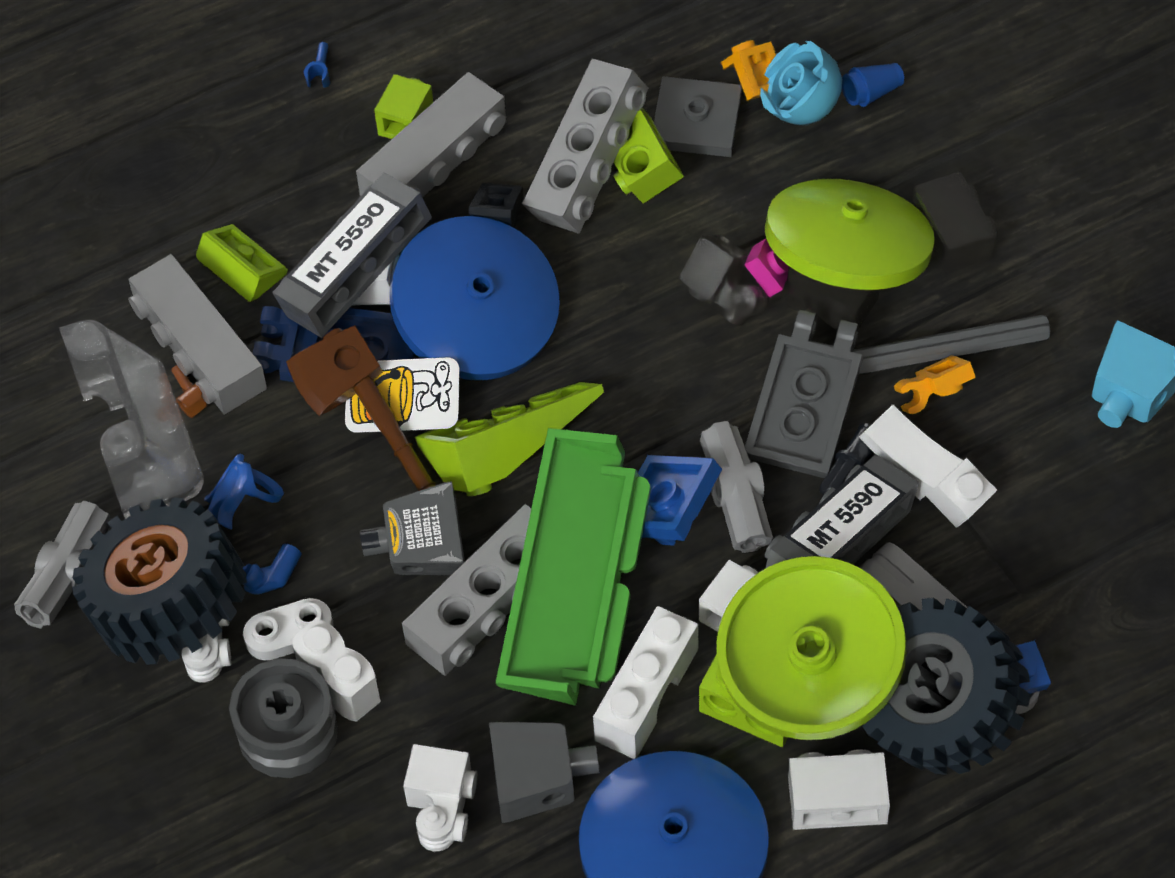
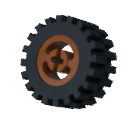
(183, 577)

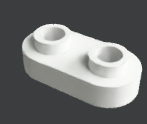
(285, 623)

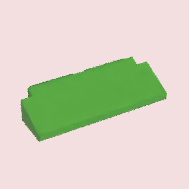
(568, 588)

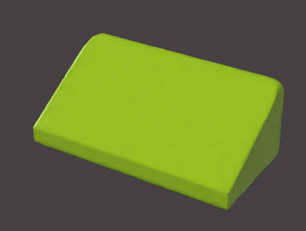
(239, 261)

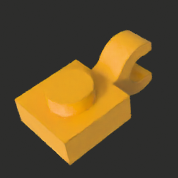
(939, 378)

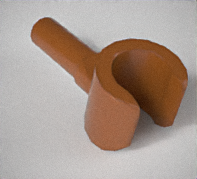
(191, 399)

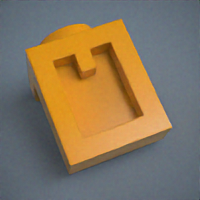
(750, 66)

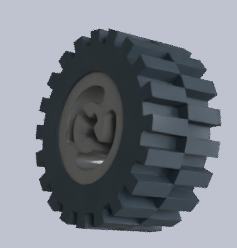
(978, 681)

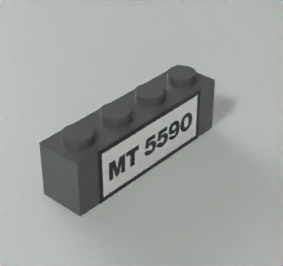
(352, 254)
(849, 517)

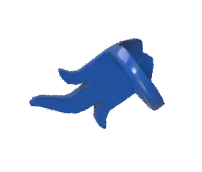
(234, 485)

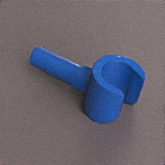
(318, 67)

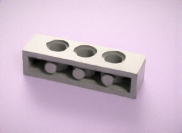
(569, 159)
(490, 567)

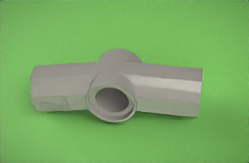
(737, 488)
(56, 563)

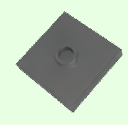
(698, 115)

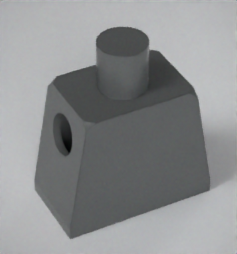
(536, 767)

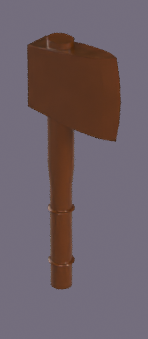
(343, 367)

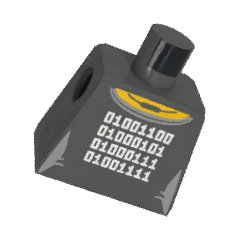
(419, 533)

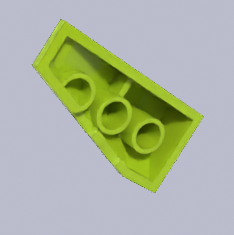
(491, 449)

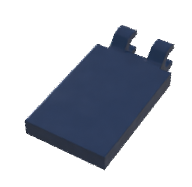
(375, 328)

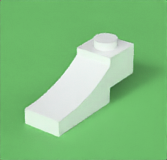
(943, 478)

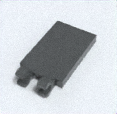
(805, 399)

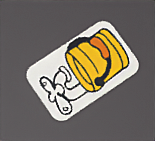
(417, 391)

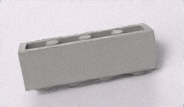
(439, 137)
(196, 334)

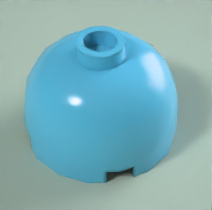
(802, 84)

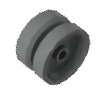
(284, 718)

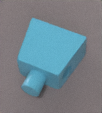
(1133, 376)

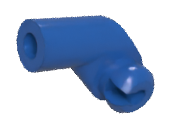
(273, 576)

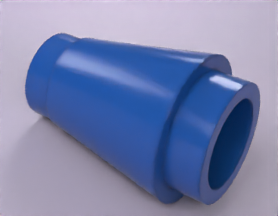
(870, 83)

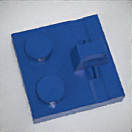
(676, 494)

